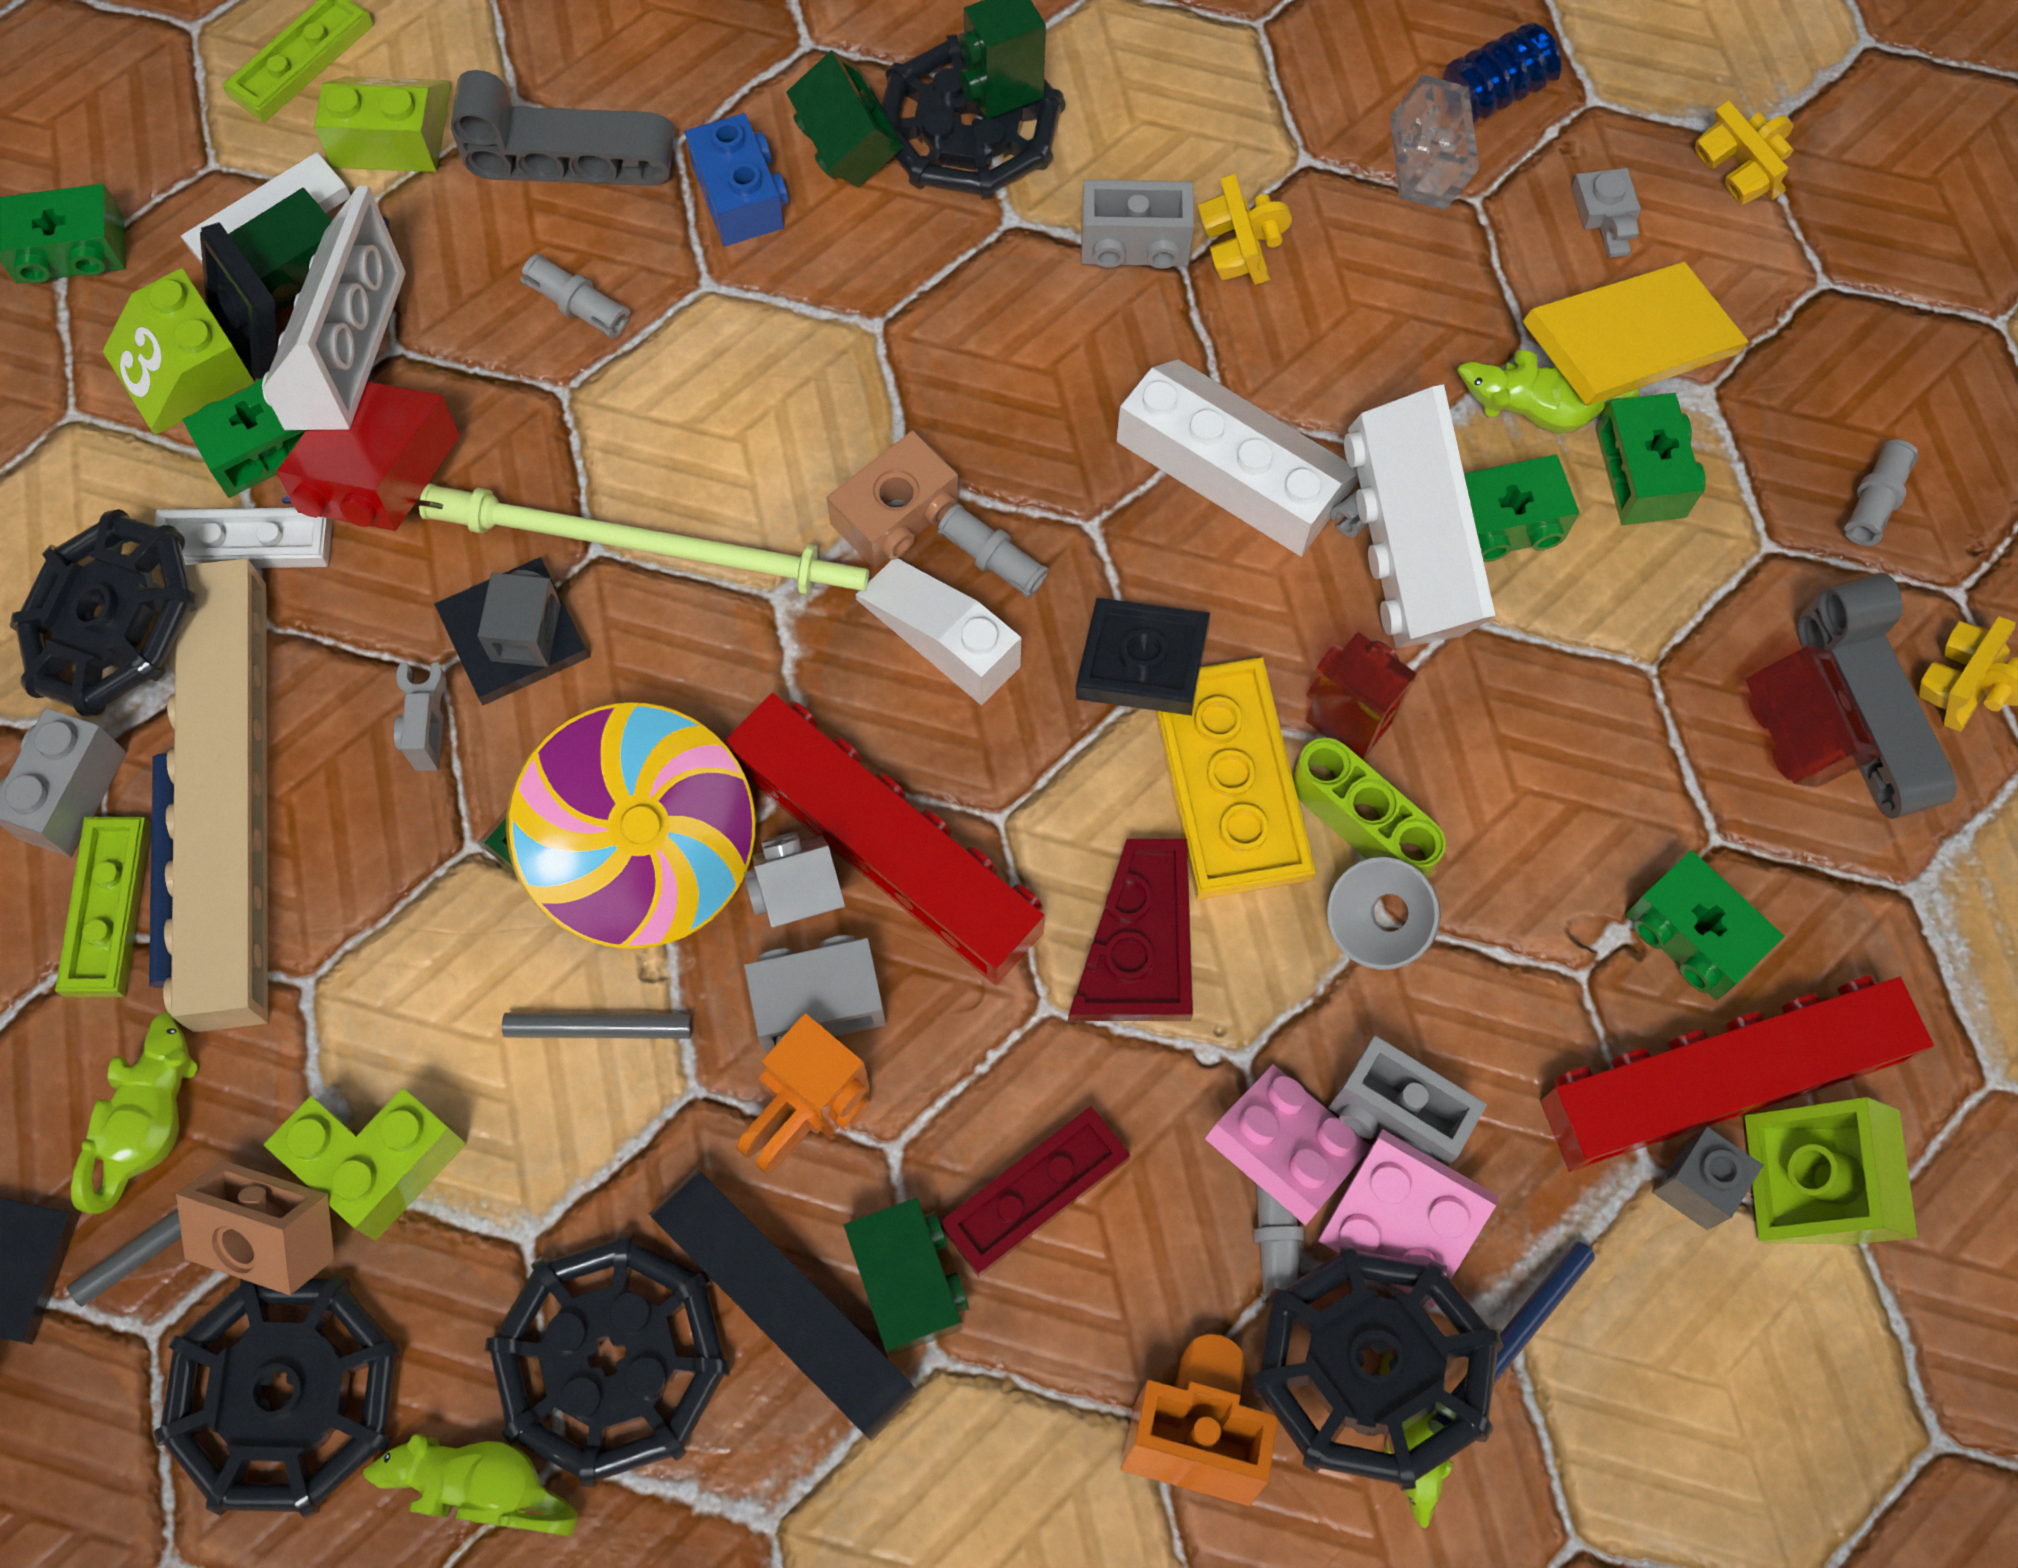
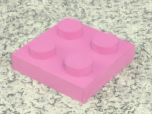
(1288, 1143)
(1409, 1208)

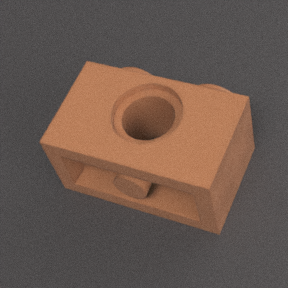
(902, 472)
(255, 1227)

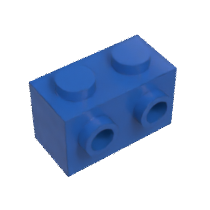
(736, 179)

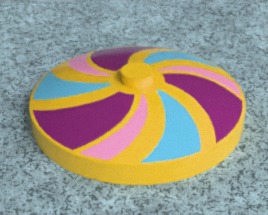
(630, 825)

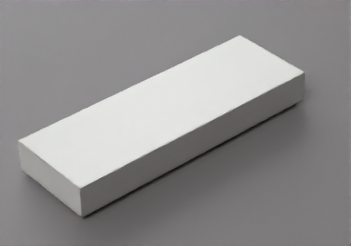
(310, 173)
(261, 534)

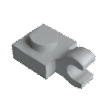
(1608, 203)
(421, 726)

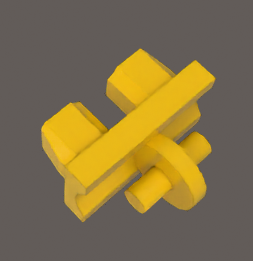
(1755, 145)
(1232, 212)
(1985, 673)

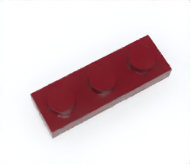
(1034, 1191)

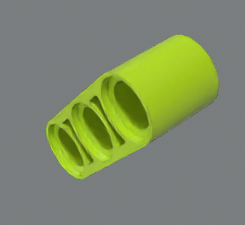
(1360, 784)

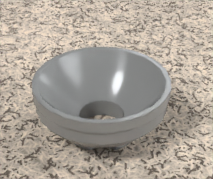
(1353, 917)

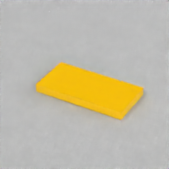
(1634, 332)
(1235, 785)

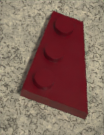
(1143, 940)

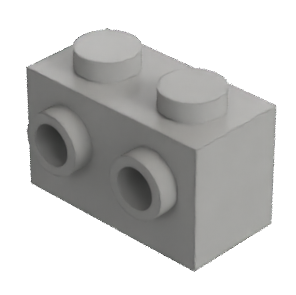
(1136, 223)
(58, 781)
(793, 879)
(827, 983)
(1407, 1101)

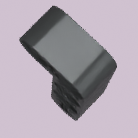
(556, 142)
(1853, 625)

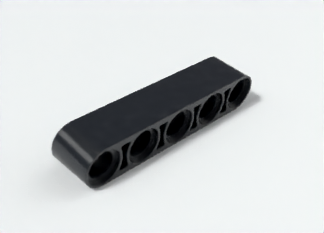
(784, 1303)

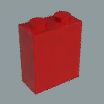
(377, 465)

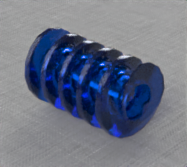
(1507, 69)

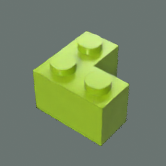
(368, 1173)

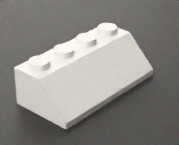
(336, 321)
(1234, 454)
(1419, 519)

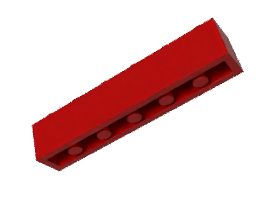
(887, 838)
(1733, 1072)

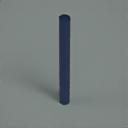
(161, 852)
(1532, 1315)

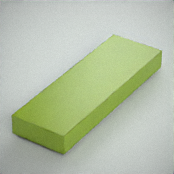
(297, 56)
(104, 907)

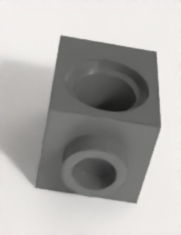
(519, 618)
(1707, 1179)

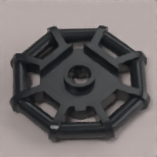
(962, 145)
(65, 604)
(641, 1377)
(1371, 1401)
(304, 1422)

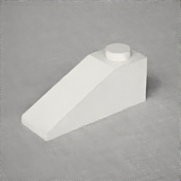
(945, 628)

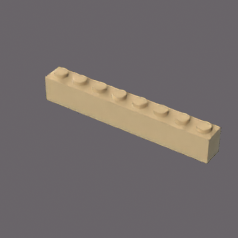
(219, 804)

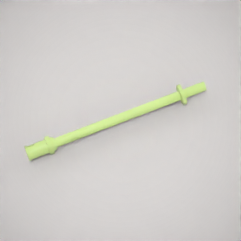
(483, 511)

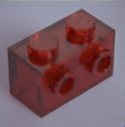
(1358, 693)
(1810, 718)

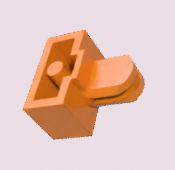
(813, 1087)
(1199, 1431)

